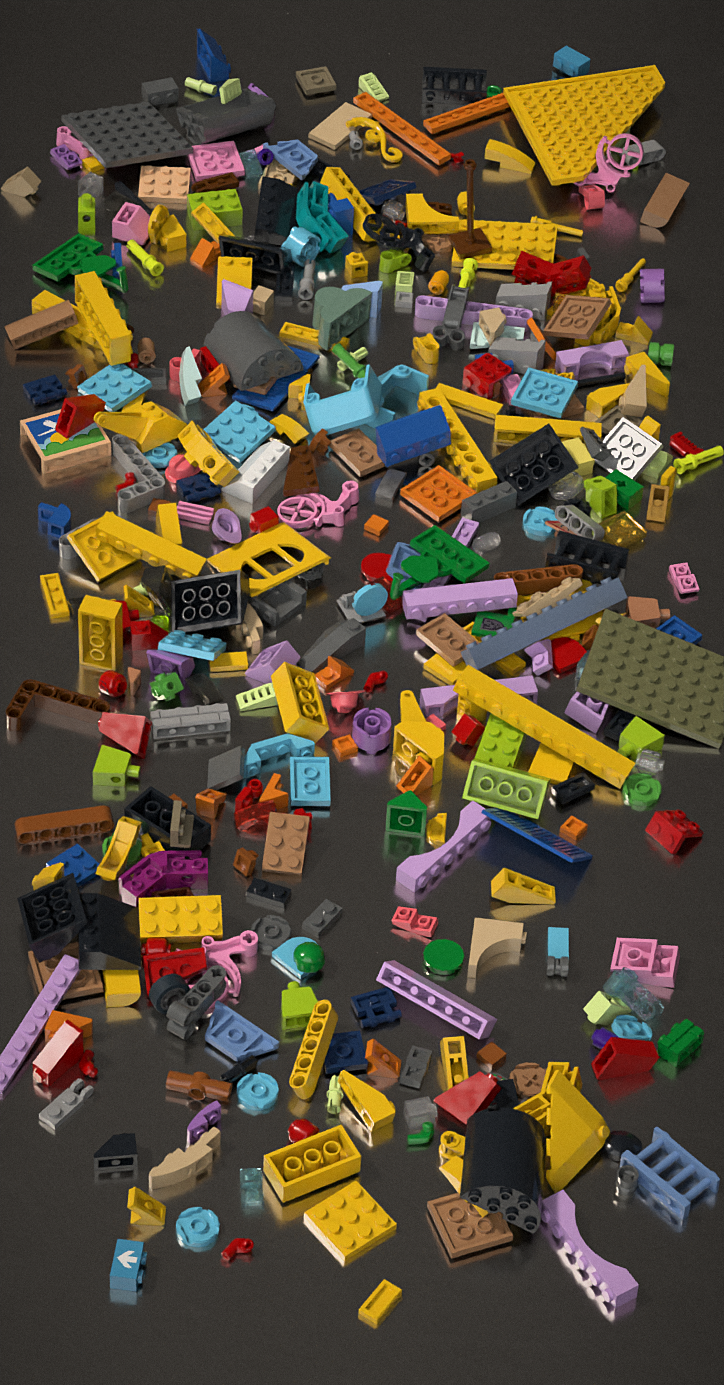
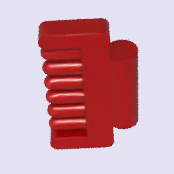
(683, 446)

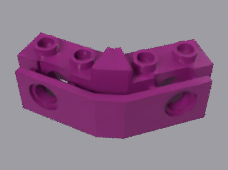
(163, 872)

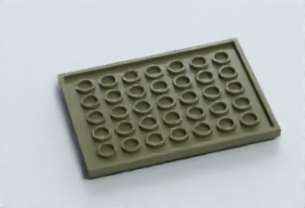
(656, 678)

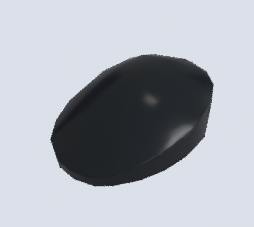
(619, 1142)

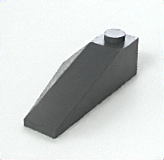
(335, 642)

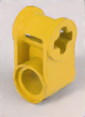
(427, 348)
(454, 1148)

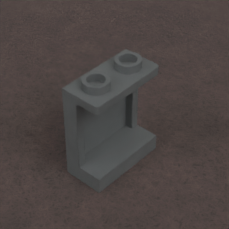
(279, 602)

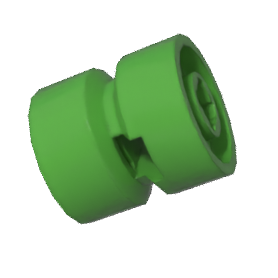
(661, 354)

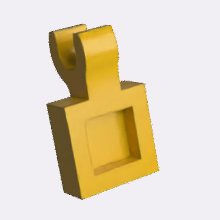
(148, 846)

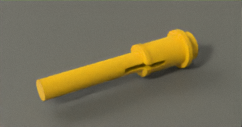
(561, 228)
(623, 283)

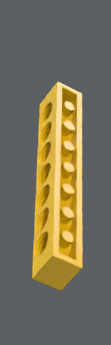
(462, 448)

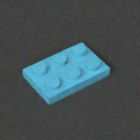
(310, 781)

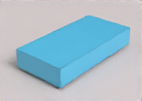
(558, 942)

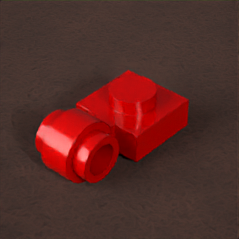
(245, 797)

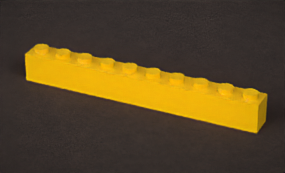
(543, 726)

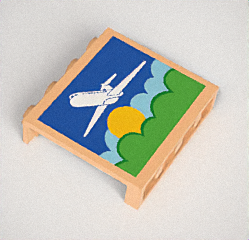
(62, 452)

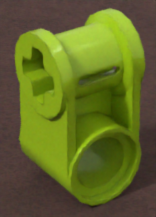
(393, 260)

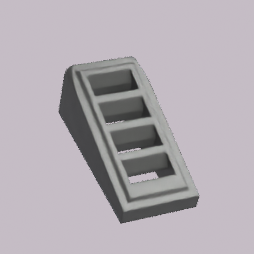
(595, 445)

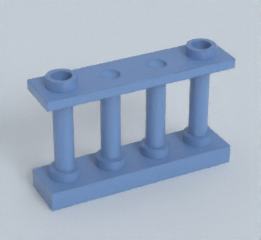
(664, 1190)

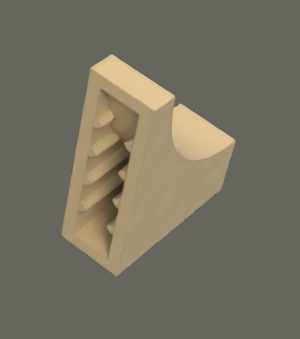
(492, 938)

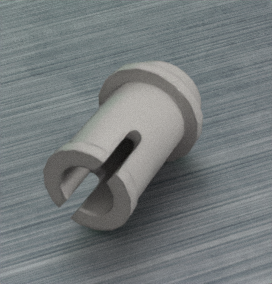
(355, 141)

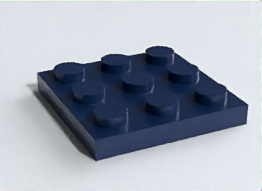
(386, 190)

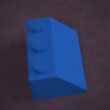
(211, 58)

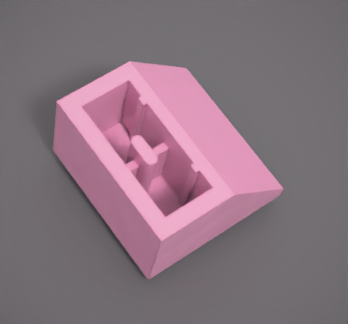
(131, 224)

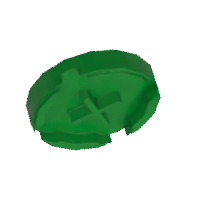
(443, 956)

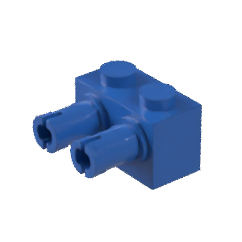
(342, 212)

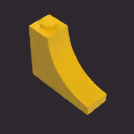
(422, 216)

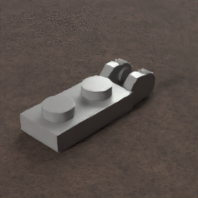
(65, 1104)

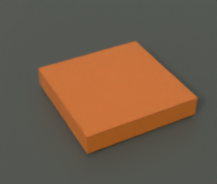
(539, 334)

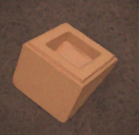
(134, 680)

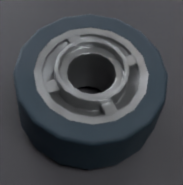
(167, 990)

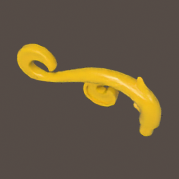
(381, 137)

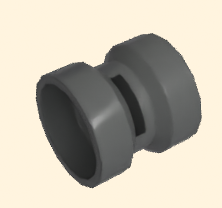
(557, 966)
(626, 1180)

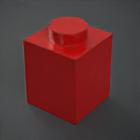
(263, 520)
(468, 730)

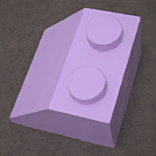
(270, 660)

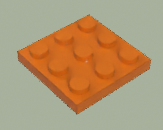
(437, 493)

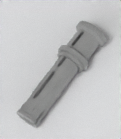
(307, 283)

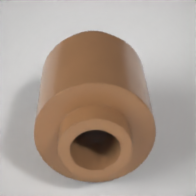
(146, 350)

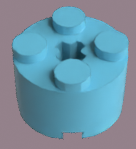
(302, 245)

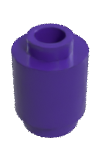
(601, 1037)

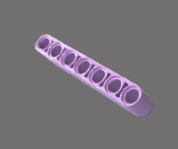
(434, 309)

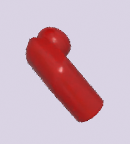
(375, 679)
(86, 1064)
(238, 1245)

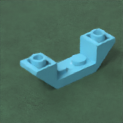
(273, 747)

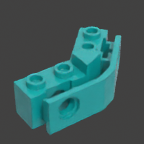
(314, 217)

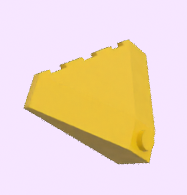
(575, 1131)

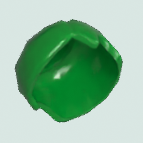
(309, 957)

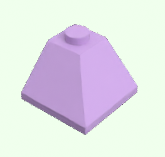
(236, 298)

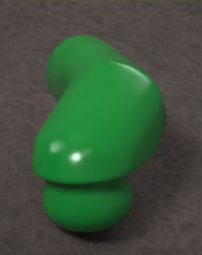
(423, 1136)

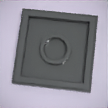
(226, 768)

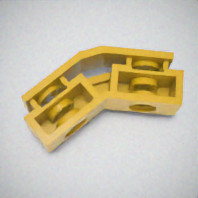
(604, 329)
(203, 452)
(539, 1103)

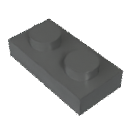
(322, 918)

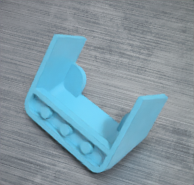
(402, 377)
(344, 409)

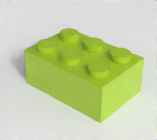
(223, 204)

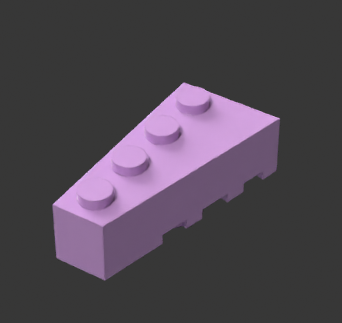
(586, 711)

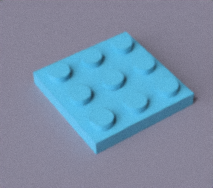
(115, 386)
(544, 392)
(239, 431)
(192, 645)

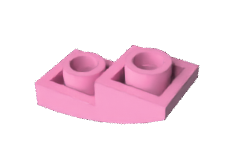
(683, 578)

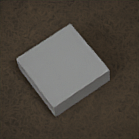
(404, 299)

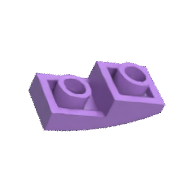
(65, 157)
(199, 1124)

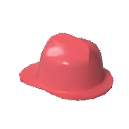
(180, 468)
(344, 701)

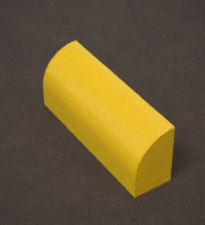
(121, 987)

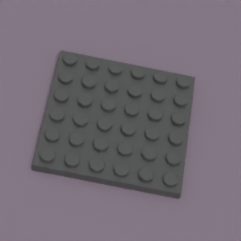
(127, 134)

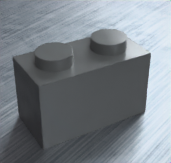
(160, 91)

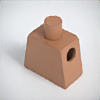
(646, 611)

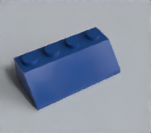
(412, 436)

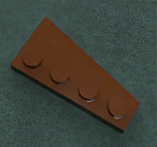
(300, 473)

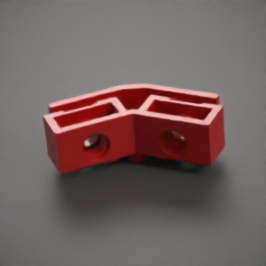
(561, 274)

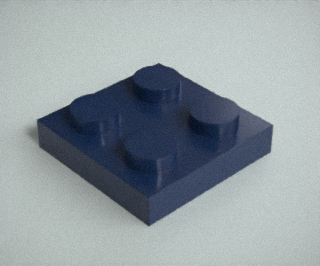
(345, 1053)

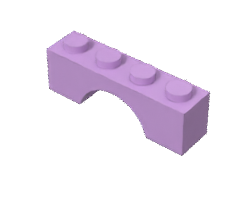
(609, 354)

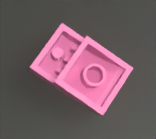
(650, 961)

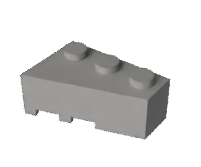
(532, 297)
(522, 353)

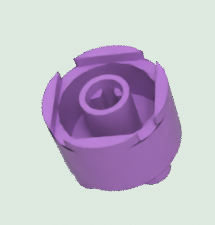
(652, 285)
(371, 729)

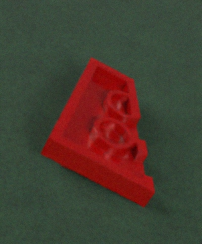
(183, 962)

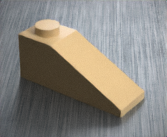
(634, 398)

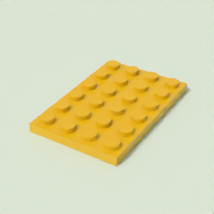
(508, 241)

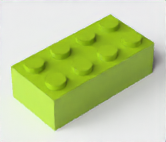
(501, 743)
(506, 788)

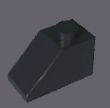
(117, 1153)

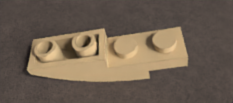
(541, 600)
(252, 628)
(182, 1165)

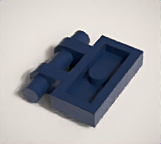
(44, 389)
(197, 487)
(375, 1001)

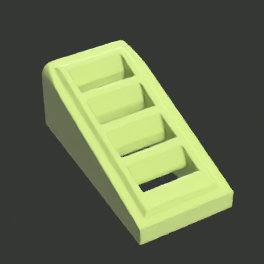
(372, 86)
(230, 90)
(404, 281)
(265, 691)

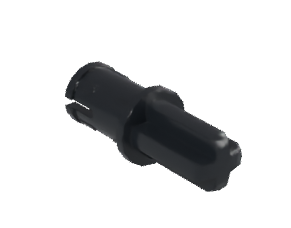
(240, 1069)

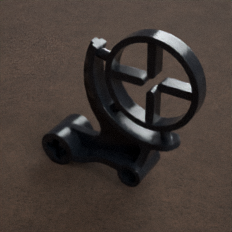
(408, 239)

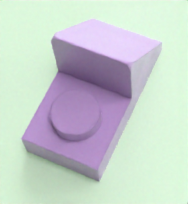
(541, 656)

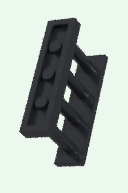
(453, 76)
(591, 549)

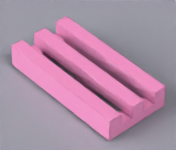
(195, 512)

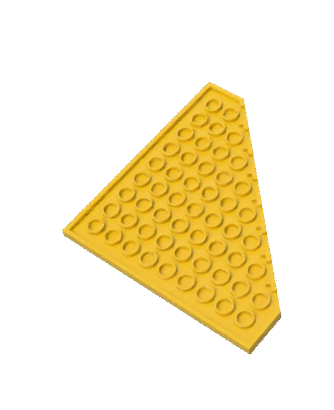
(573, 114)

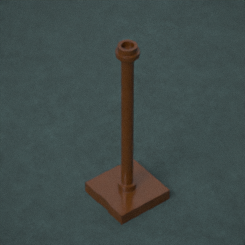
(473, 241)

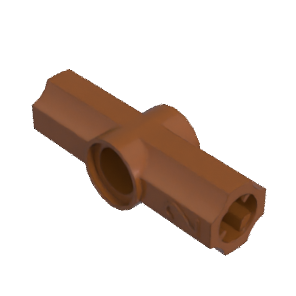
(199, 1085)

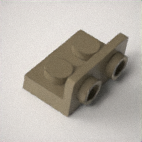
(181, 827)

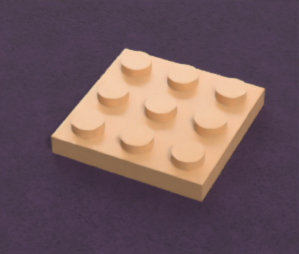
(164, 184)

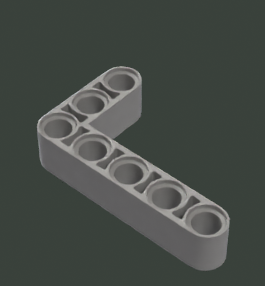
(149, 481)

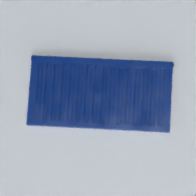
(279, 389)
(538, 834)

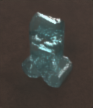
(624, 984)

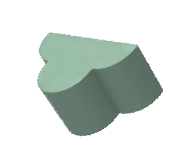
(339, 313)

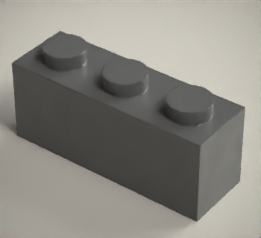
(489, 502)

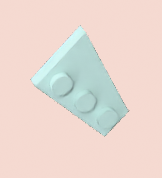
(479, 340)

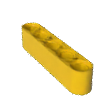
(313, 1049)

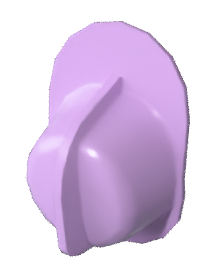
(226, 526)

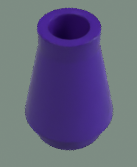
(268, 156)

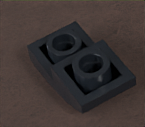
(507, 1095)

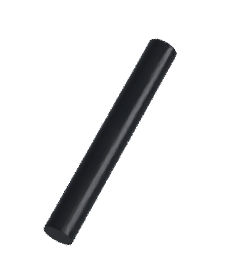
(601, 379)

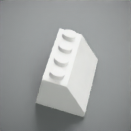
(258, 471)

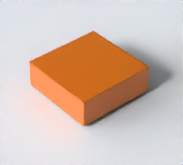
(376, 525)
(345, 745)
(573, 827)

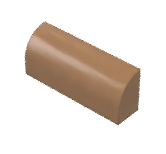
(664, 201)
(41, 324)

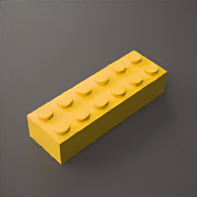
(103, 318)

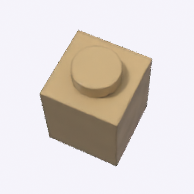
(262, 300)

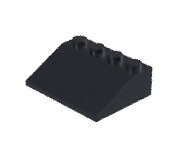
(275, 211)
(533, 463)
(209, 601)
(52, 916)
(110, 936)

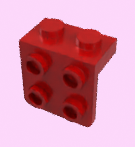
(484, 373)
(672, 828)

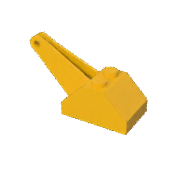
(146, 426)
(417, 737)

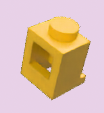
(356, 260)

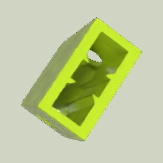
(86, 208)
(601, 496)
(639, 736)
(113, 767)
(297, 1005)

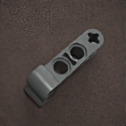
(453, 319)
(196, 1002)

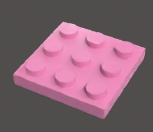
(215, 160)

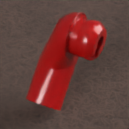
(134, 361)
(130, 480)

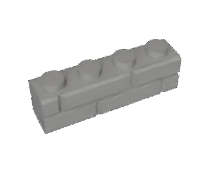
(190, 721)

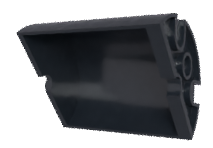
(505, 1165)

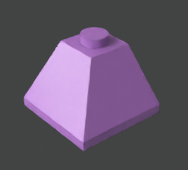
(169, 662)

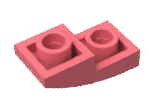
(413, 922)

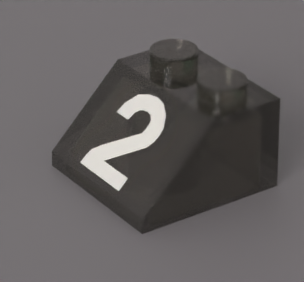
(158, 586)

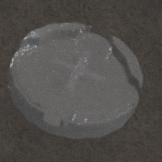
(567, 487)

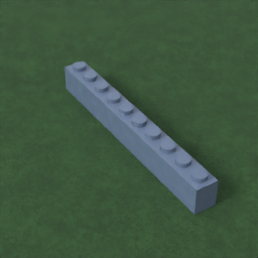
(544, 624)

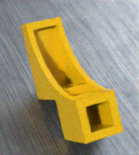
(118, 852)

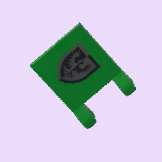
(489, 622)

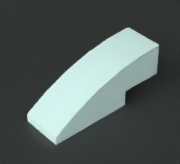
(189, 378)

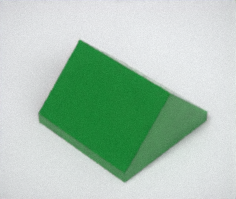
(406, 815)

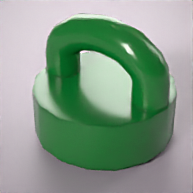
(493, 90)

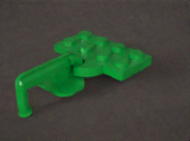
(80, 257)
(438, 558)

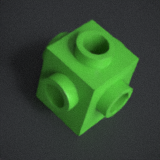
(166, 686)

